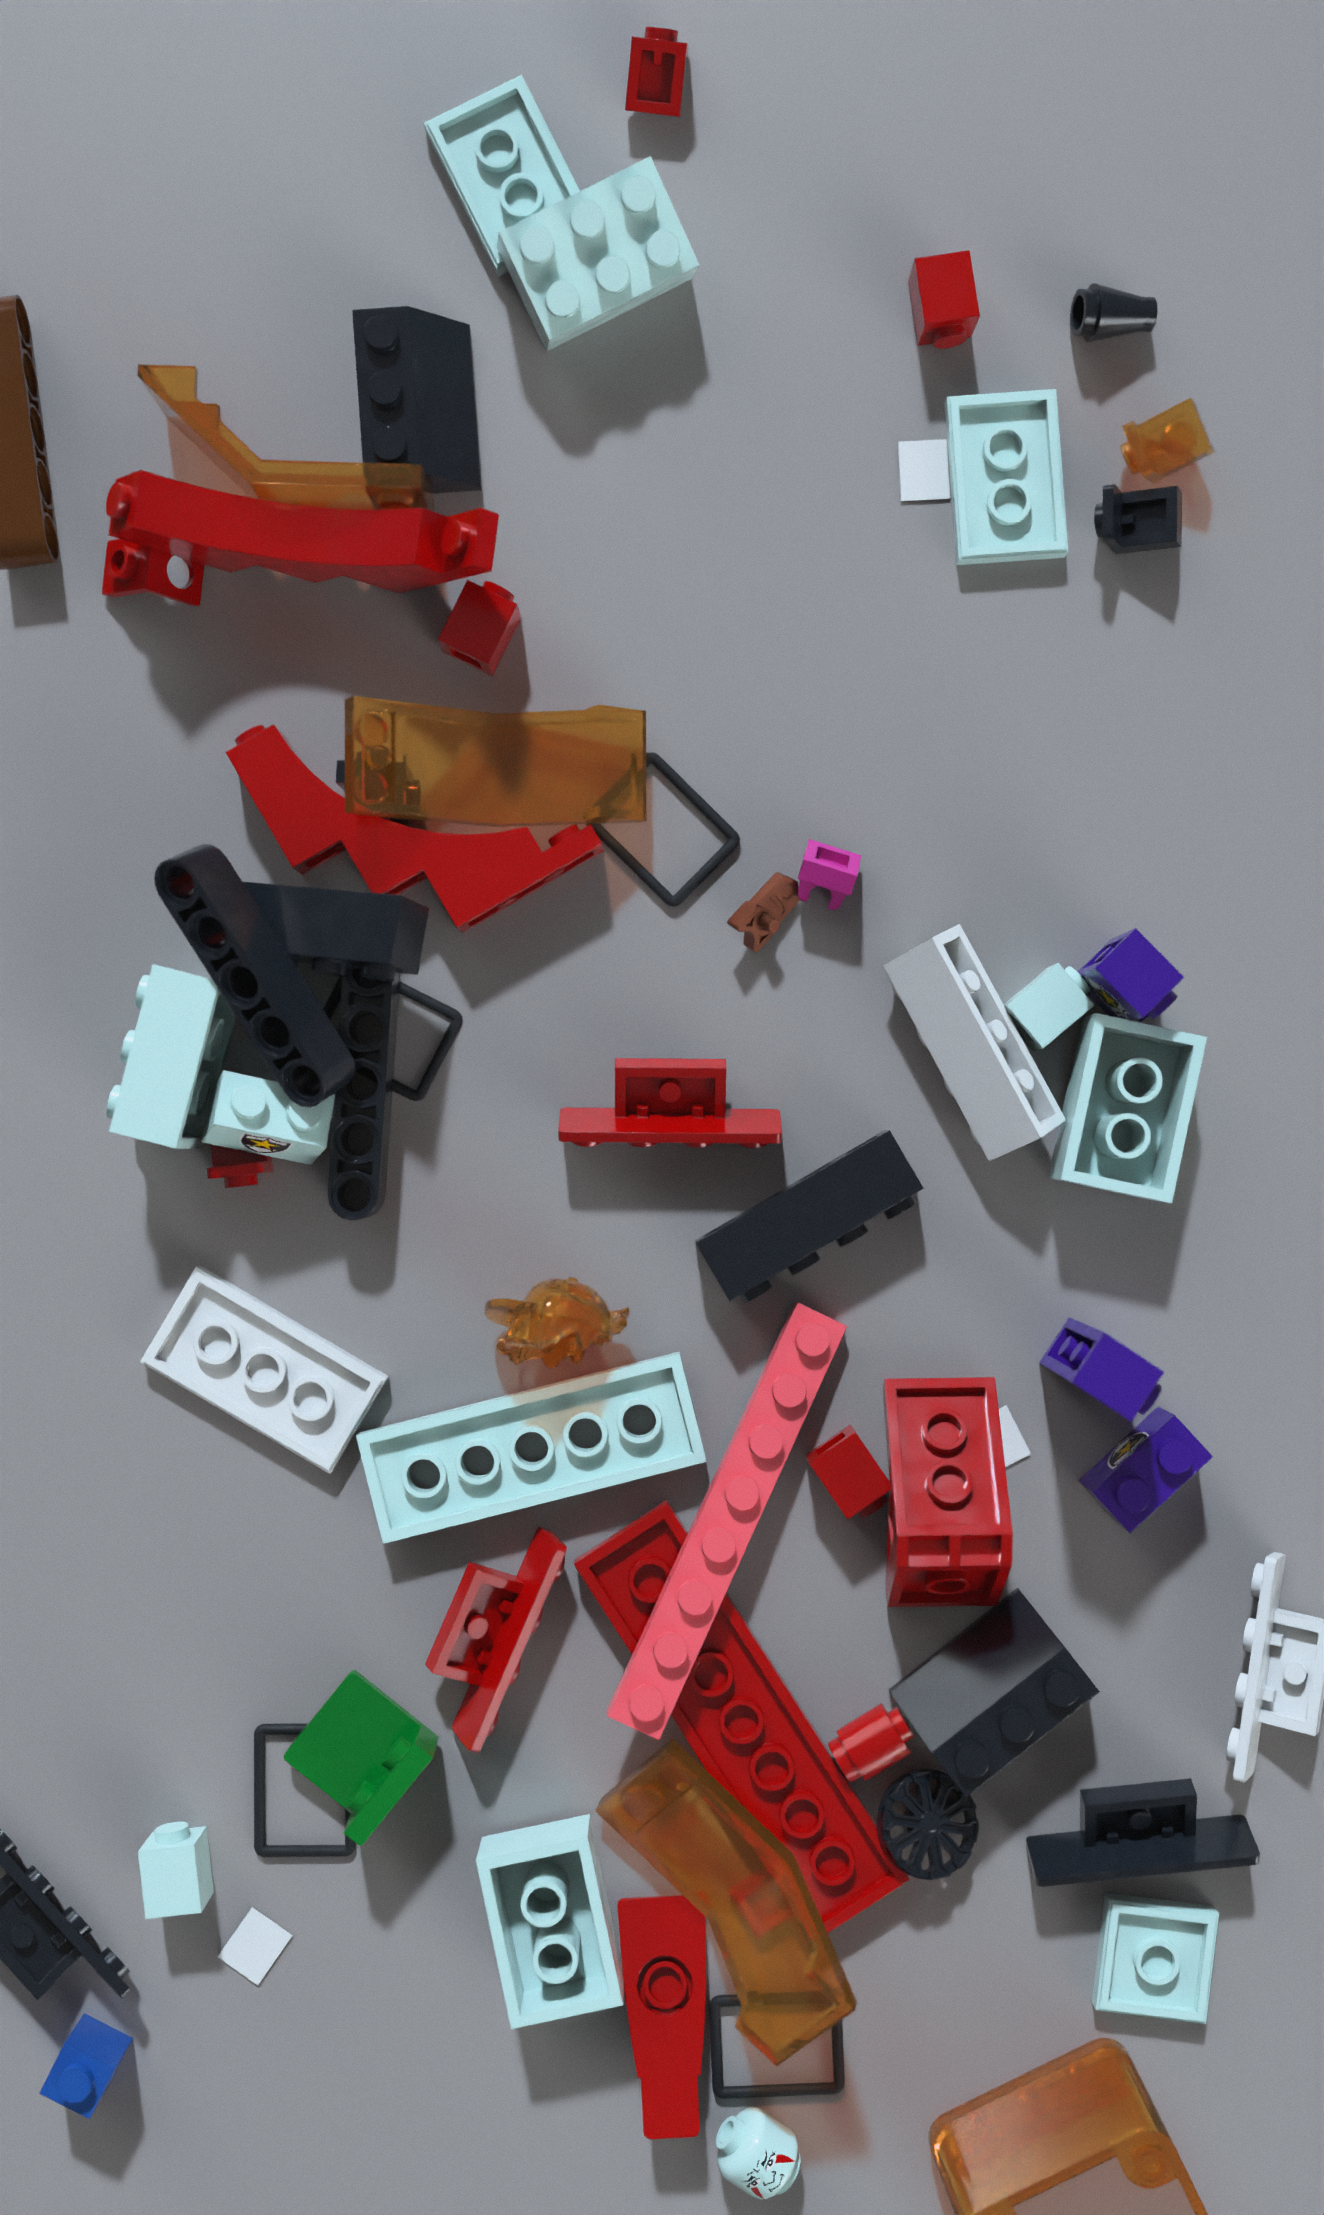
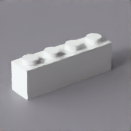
(974, 1043)

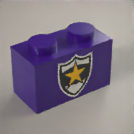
(1131, 978)
(1145, 1468)

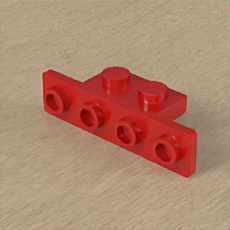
(670, 1104)
(489, 1631)

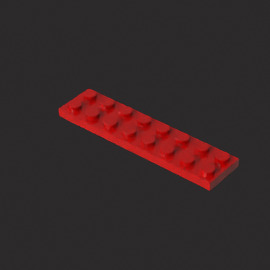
(749, 1726)

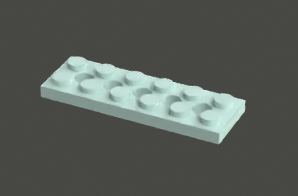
(513, 1482)

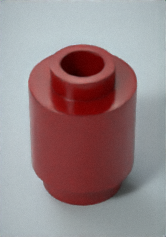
(871, 1743)

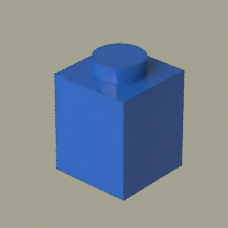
(86, 2066)

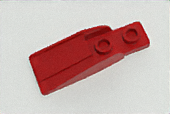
(665, 2007)

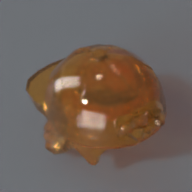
(555, 1322)

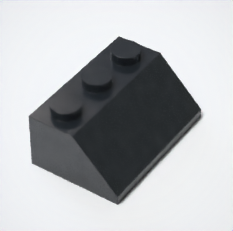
(418, 394)
(992, 1692)

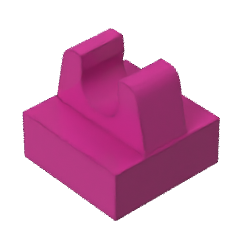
(830, 869)

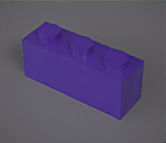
(1103, 1369)

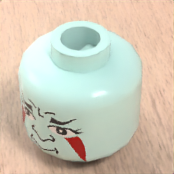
(757, 2153)

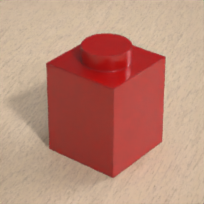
(943, 299)
(480, 626)
(850, 1474)

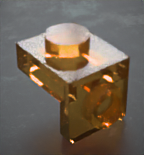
(1166, 442)

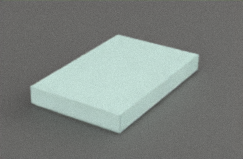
(500, 161)
(1006, 477)

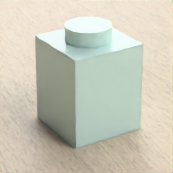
(1049, 1005)
(175, 1871)

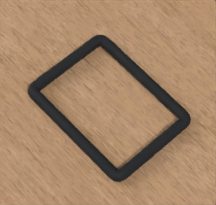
(706, 869)
(441, 1052)
(259, 1804)
(774, 2090)

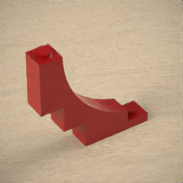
(234, 532)
(468, 871)

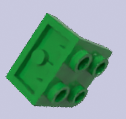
(362, 1752)

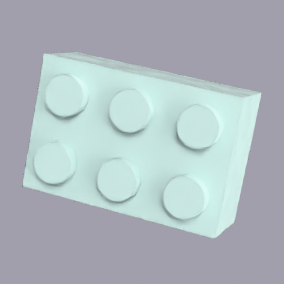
(597, 253)
(171, 1059)
(1127, 1107)
(550, 1921)

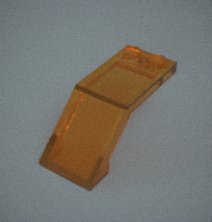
(285, 481)
(494, 765)
(748, 1892)

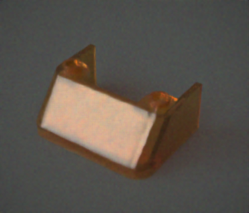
(1052, 2129)

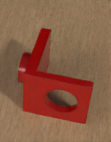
(140, 569)

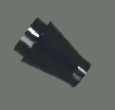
(1109, 313)

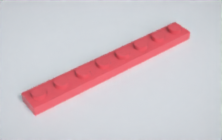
(725, 1521)

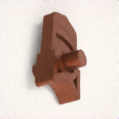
(765, 911)

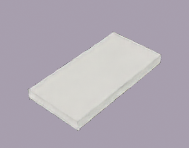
(264, 1369)

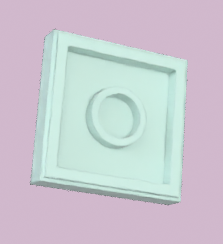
(1155, 1958)

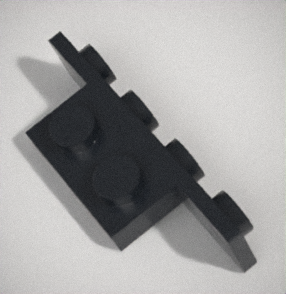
(1140, 1834)
(39, 1939)

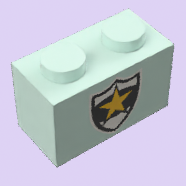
(263, 1120)

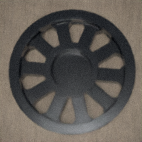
(927, 1824)

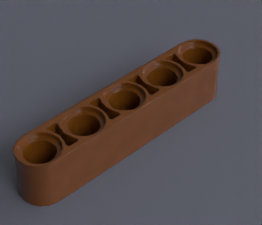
(26, 497)

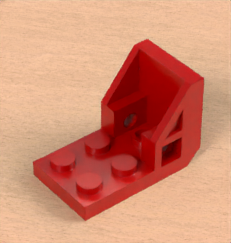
(947, 1495)

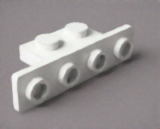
(1283, 1672)

